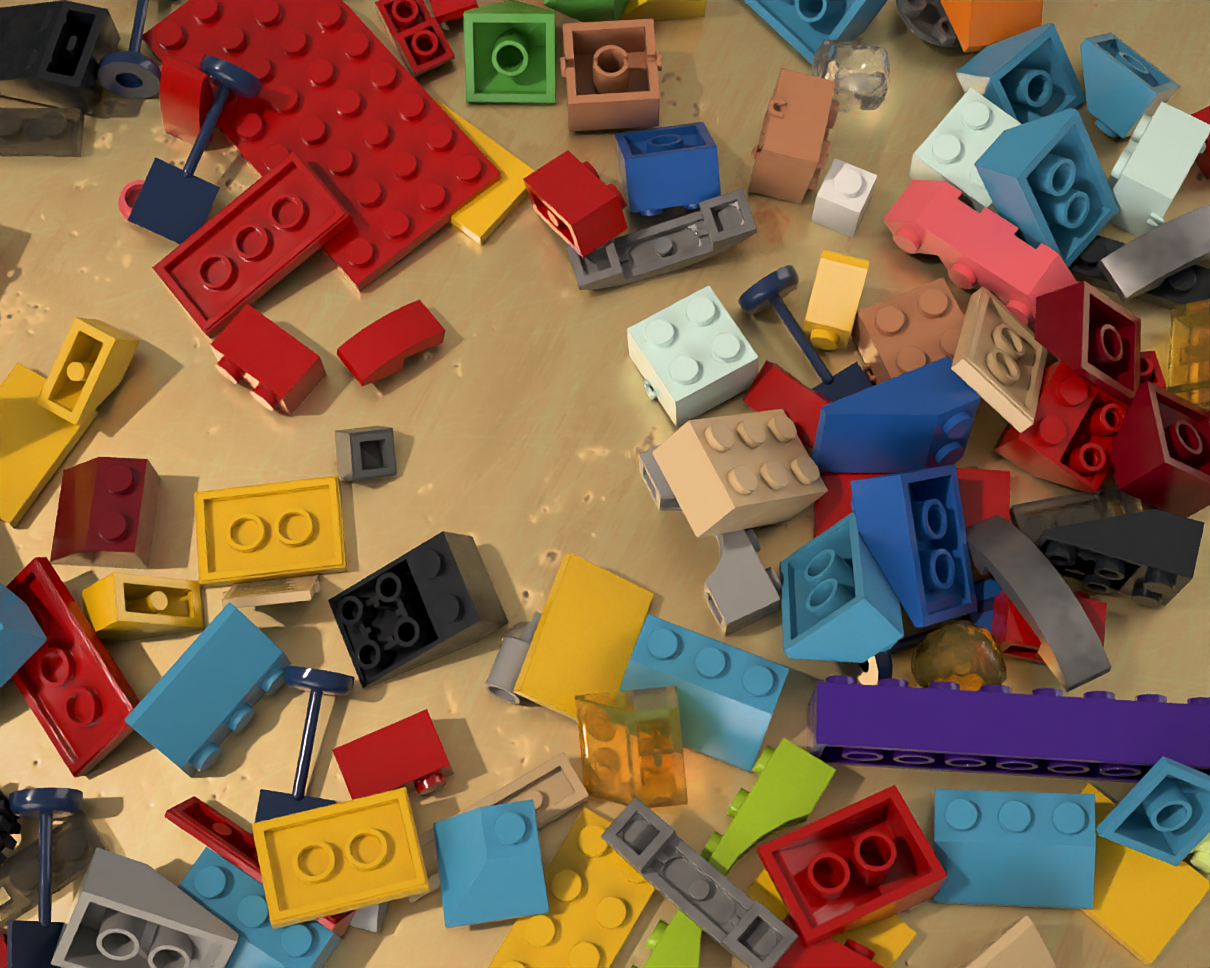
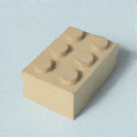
(739, 471)

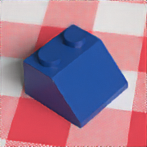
(668, 167)

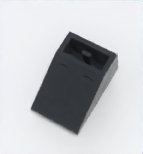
(55, 52)
(1133, 554)
(418, 608)

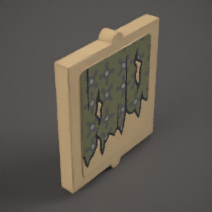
(272, 591)

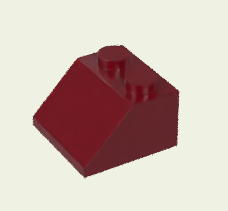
(1092, 337)
(1164, 451)
(106, 514)

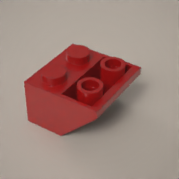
(1069, 432)

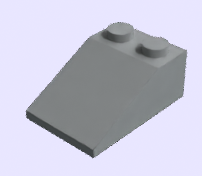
(138, 920)

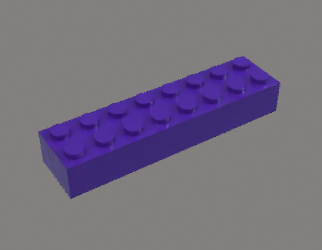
(1004, 730)

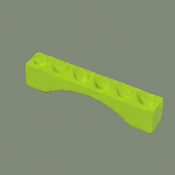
(781, 798)

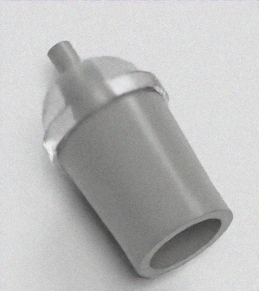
(510, 660)

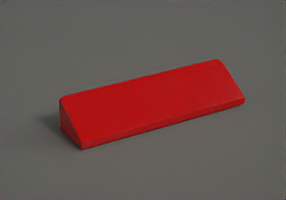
(234, 845)

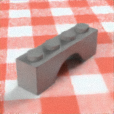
(739, 587)

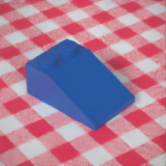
(898, 424)
(918, 540)

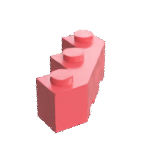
(976, 246)

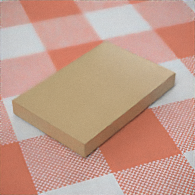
(1000, 359)

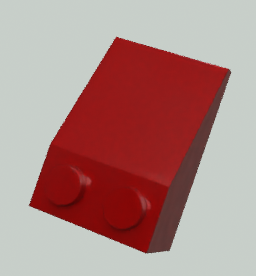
(853, 867)

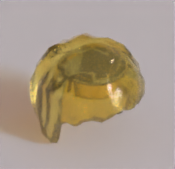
(960, 655)

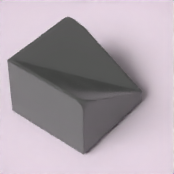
(365, 453)

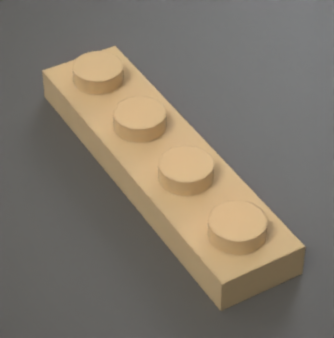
(551, 786)

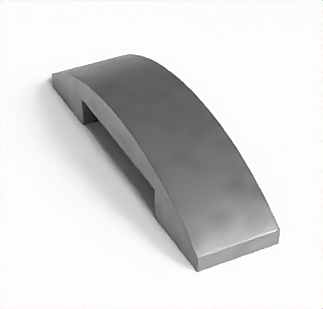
(668, 245)
(1158, 254)
(1042, 598)
(698, 888)

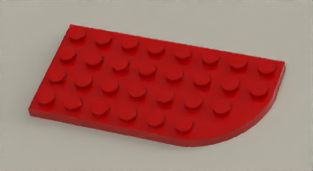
(346, 113)

